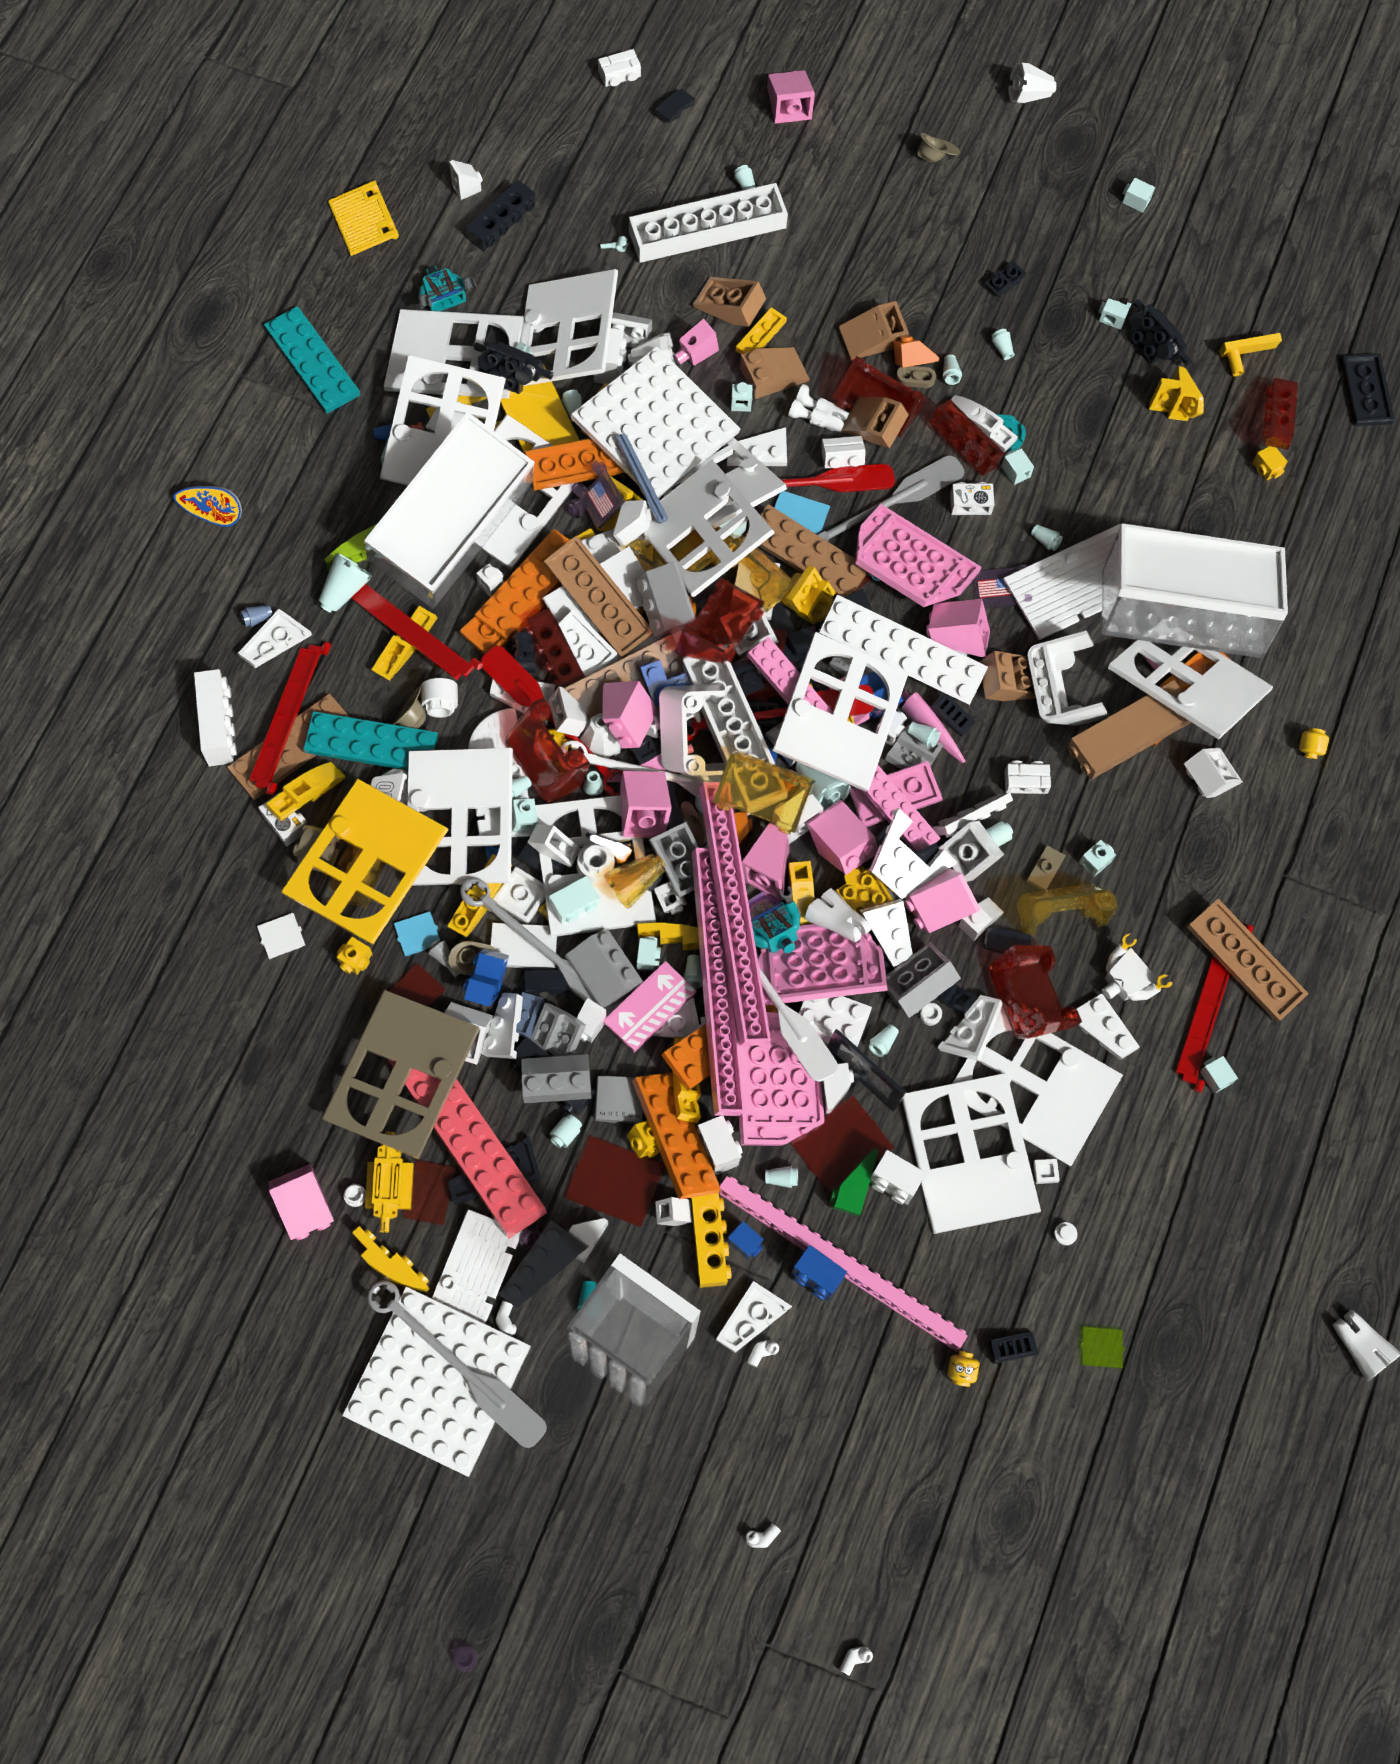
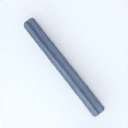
(641, 478)

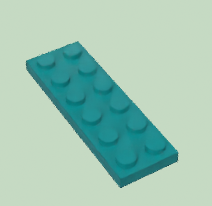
(312, 359)
(365, 740)

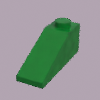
(851, 1192)

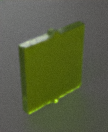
(1102, 1347)

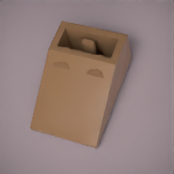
(874, 330)
(876, 420)
(1007, 677)

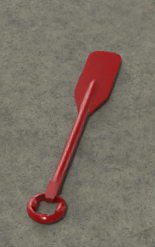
(850, 478)
(525, 691)
(828, 696)

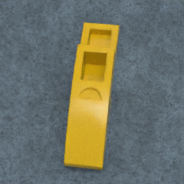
(303, 789)
(469, 916)
(395, 1269)

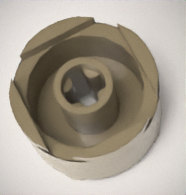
(308, 838)

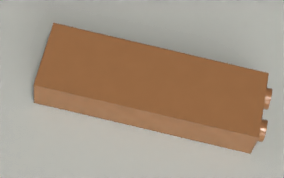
(1126, 733)

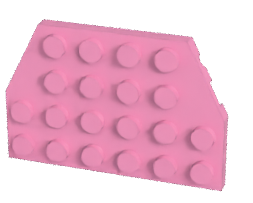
(911, 559)
(824, 966)
(777, 1093)

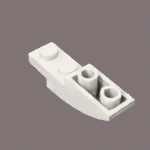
(987, 421)

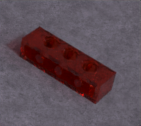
(1280, 413)
(966, 437)
(543, 622)

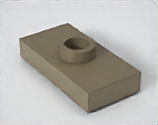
(1046, 868)

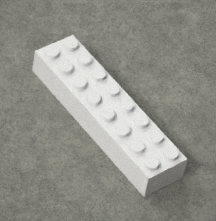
(707, 222)
(903, 649)
(728, 714)

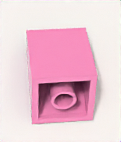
(790, 96)
(960, 626)
(627, 712)
(644, 804)
(842, 837)
(768, 862)
(941, 901)
(300, 1202)

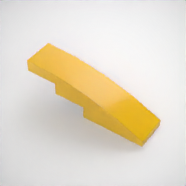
(399, 650)
(671, 933)
(686, 1101)

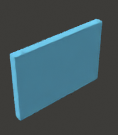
(803, 510)

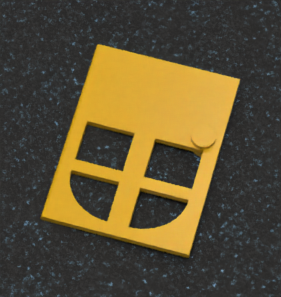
(536, 409)
(384, 832)

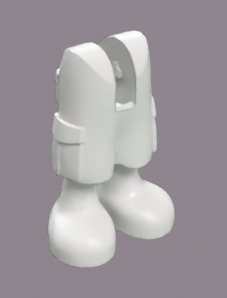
(824, 412)

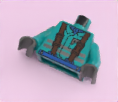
(443, 289)
(777, 926)

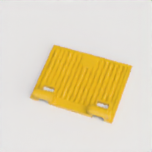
(362, 218)

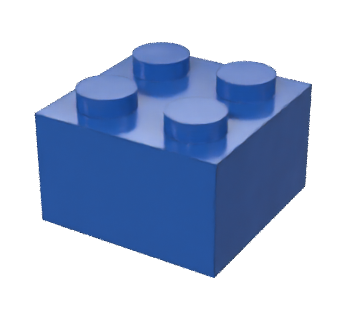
(818, 1273)

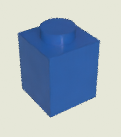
(746, 1241)

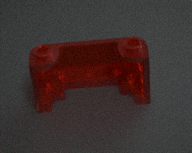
(867, 381)
(720, 624)
(540, 756)
(1028, 992)

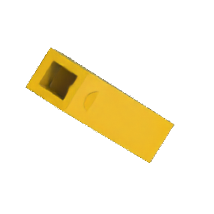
(801, 882)

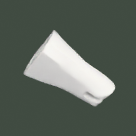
(836, 915)
(1365, 1345)

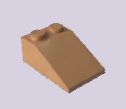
(731, 300)
(772, 370)

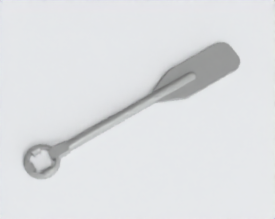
(912, 489)
(564, 966)
(489, 1393)

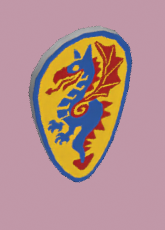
(210, 504)

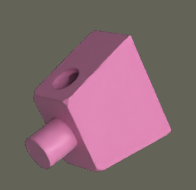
(697, 344)

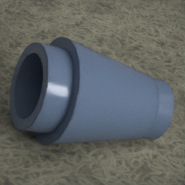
(254, 615)

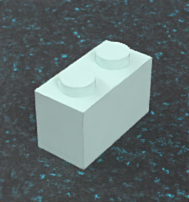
(574, 900)

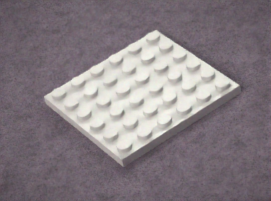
(664, 418)
(421, 1397)

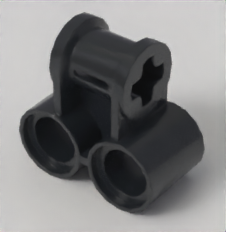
(523, 650)

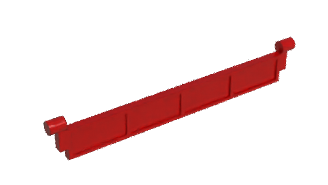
(414, 633)
(285, 716)
(1203, 1023)

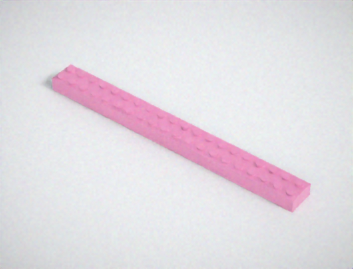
(883, 791)
(735, 920)
(718, 1001)
(856, 1273)

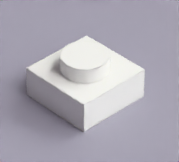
(1046, 1171)

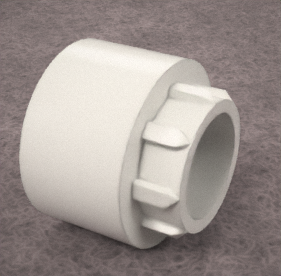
(439, 697)
(591, 853)

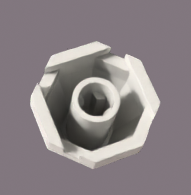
(1030, 84)
(662, 341)
(599, 738)

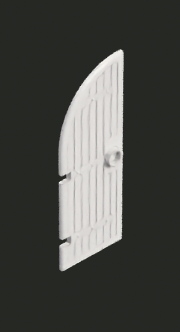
(487, 735)
(475, 1267)

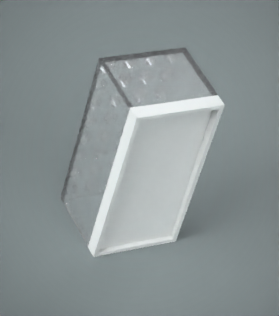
(450, 510)
(1194, 591)
(632, 1330)

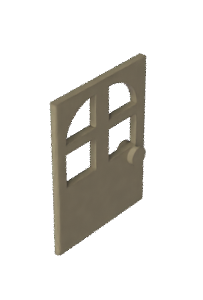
(415, 1040)

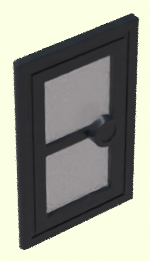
(866, 1070)

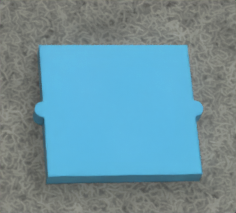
(416, 933)

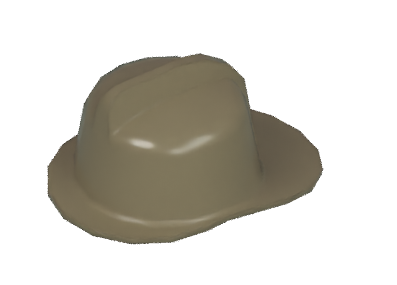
(935, 149)
(413, 713)
(695, 822)
(463, 955)

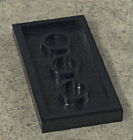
(1367, 389)

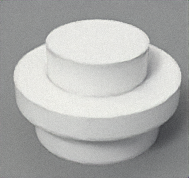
(354, 1195)
(1065, 1233)

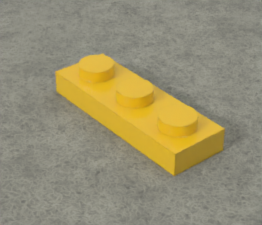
(762, 332)

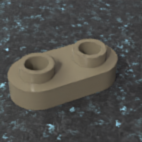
(916, 375)

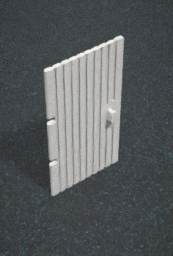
(1063, 585)

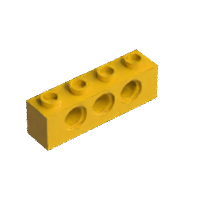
(709, 1275)

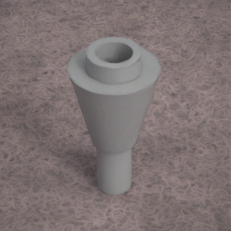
(440, 952)

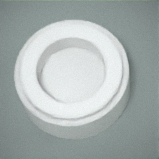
(930, 1014)

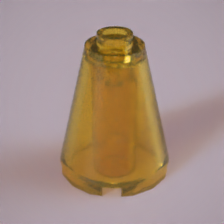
(635, 878)

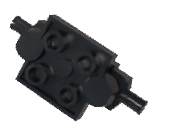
(1156, 335)
(512, 364)

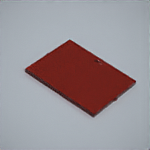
(840, 1143)
(615, 1181)

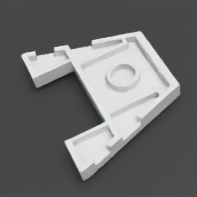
(899, 866)

